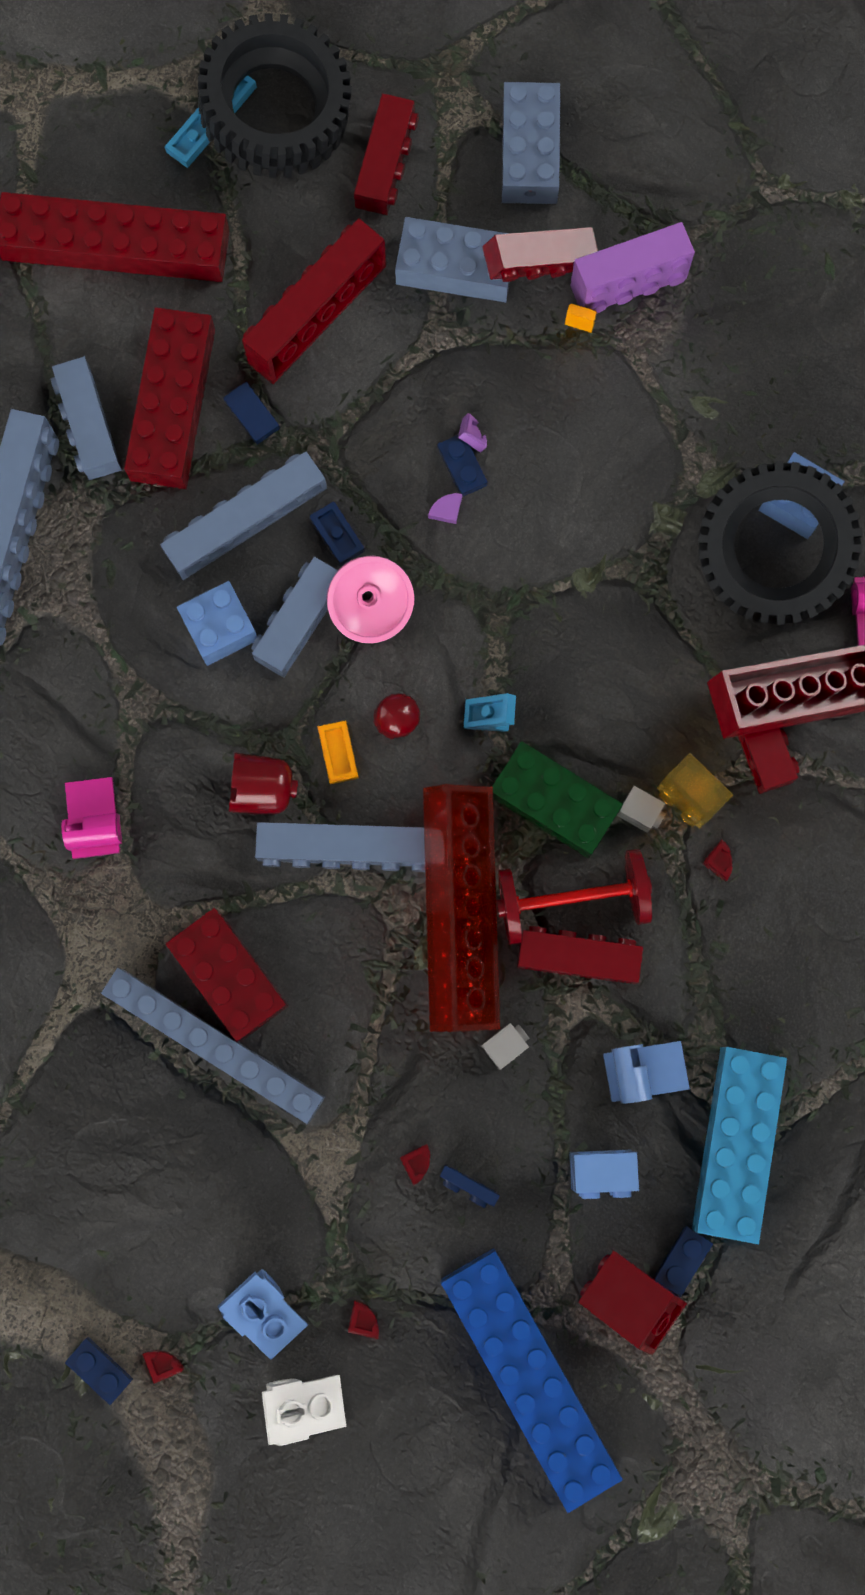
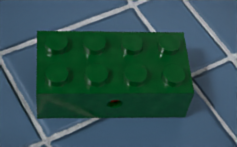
(555, 799)

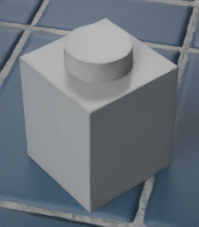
(642, 810)
(506, 1045)

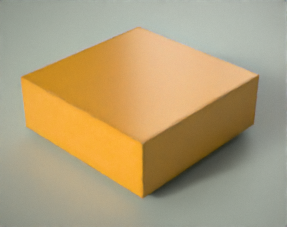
(580, 317)

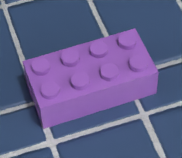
(632, 268)

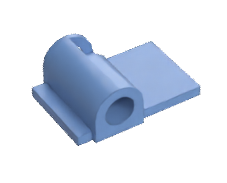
(641, 1071)
(262, 1314)

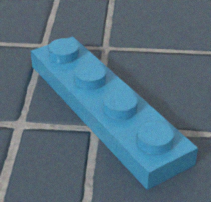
(192, 137)

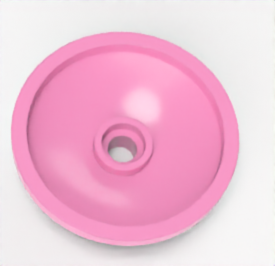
(380, 615)

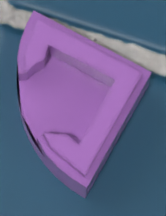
(471, 434)
(446, 508)

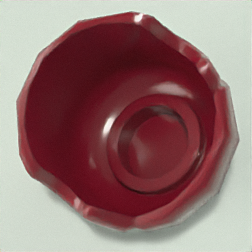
(396, 716)

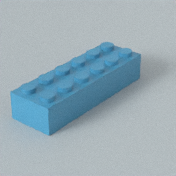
(739, 1145)

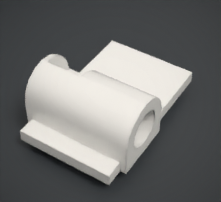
(302, 1409)

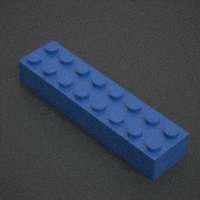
(531, 1380)

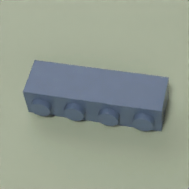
(86, 418)
(296, 620)

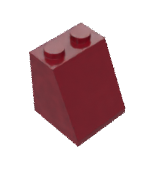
(631, 1302)

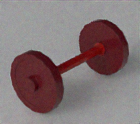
(637, 886)

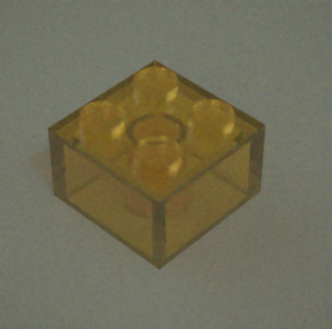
(693, 791)

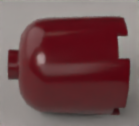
(261, 785)

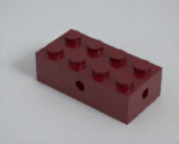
(227, 975)

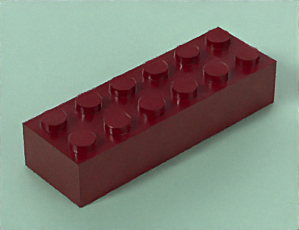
(314, 300)
(170, 398)
(789, 691)

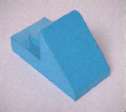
(490, 712)

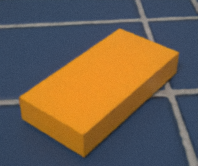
(338, 752)

